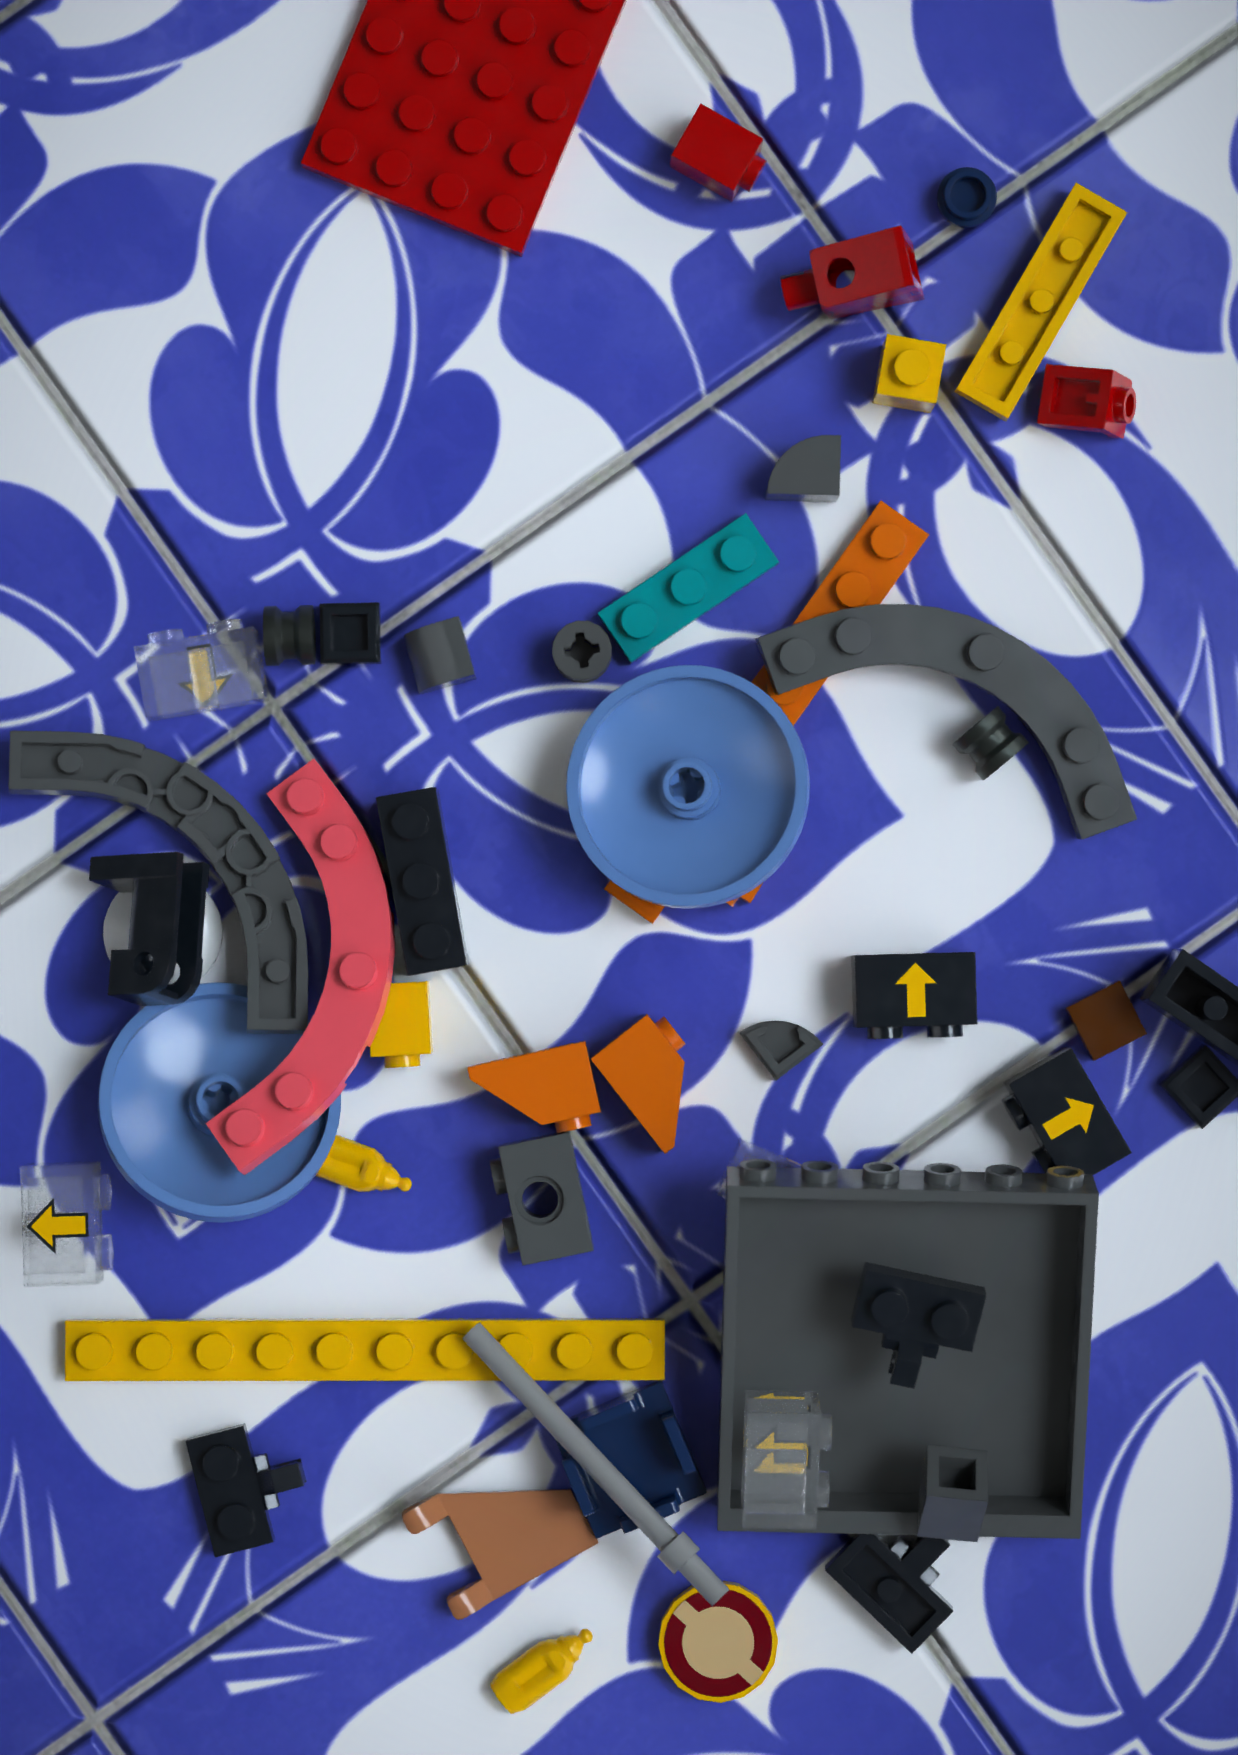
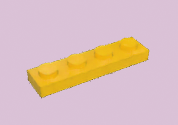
(1040, 302)

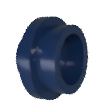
(966, 197)

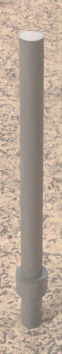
(677, 1551)

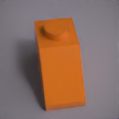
(647, 1075)
(545, 1085)

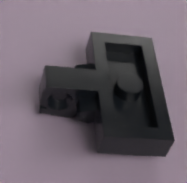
(916, 1316)
(238, 1488)
(894, 1583)

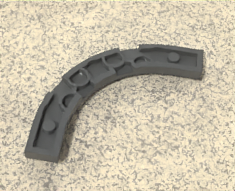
(983, 657)
(211, 822)

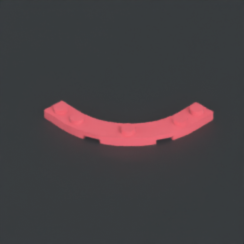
(354, 984)

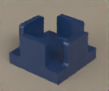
(646, 1447)

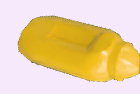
(360, 1168)
(538, 1671)

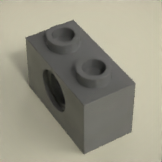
(564, 1229)

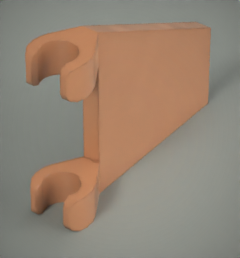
(507, 1537)

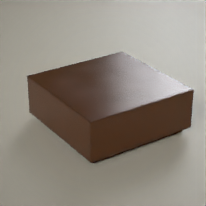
(1105, 1020)

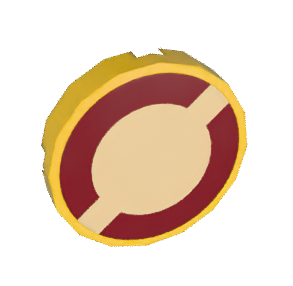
(718, 1648)

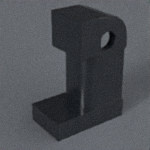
(163, 925)

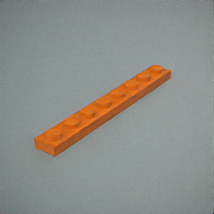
(857, 580)

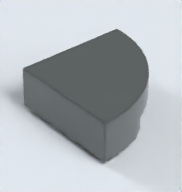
(780, 1045)

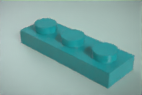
(688, 588)

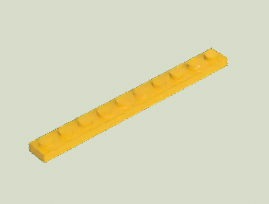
(359, 1349)

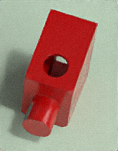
(883, 275)

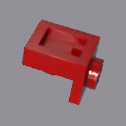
(1086, 400)

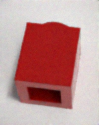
(718, 154)

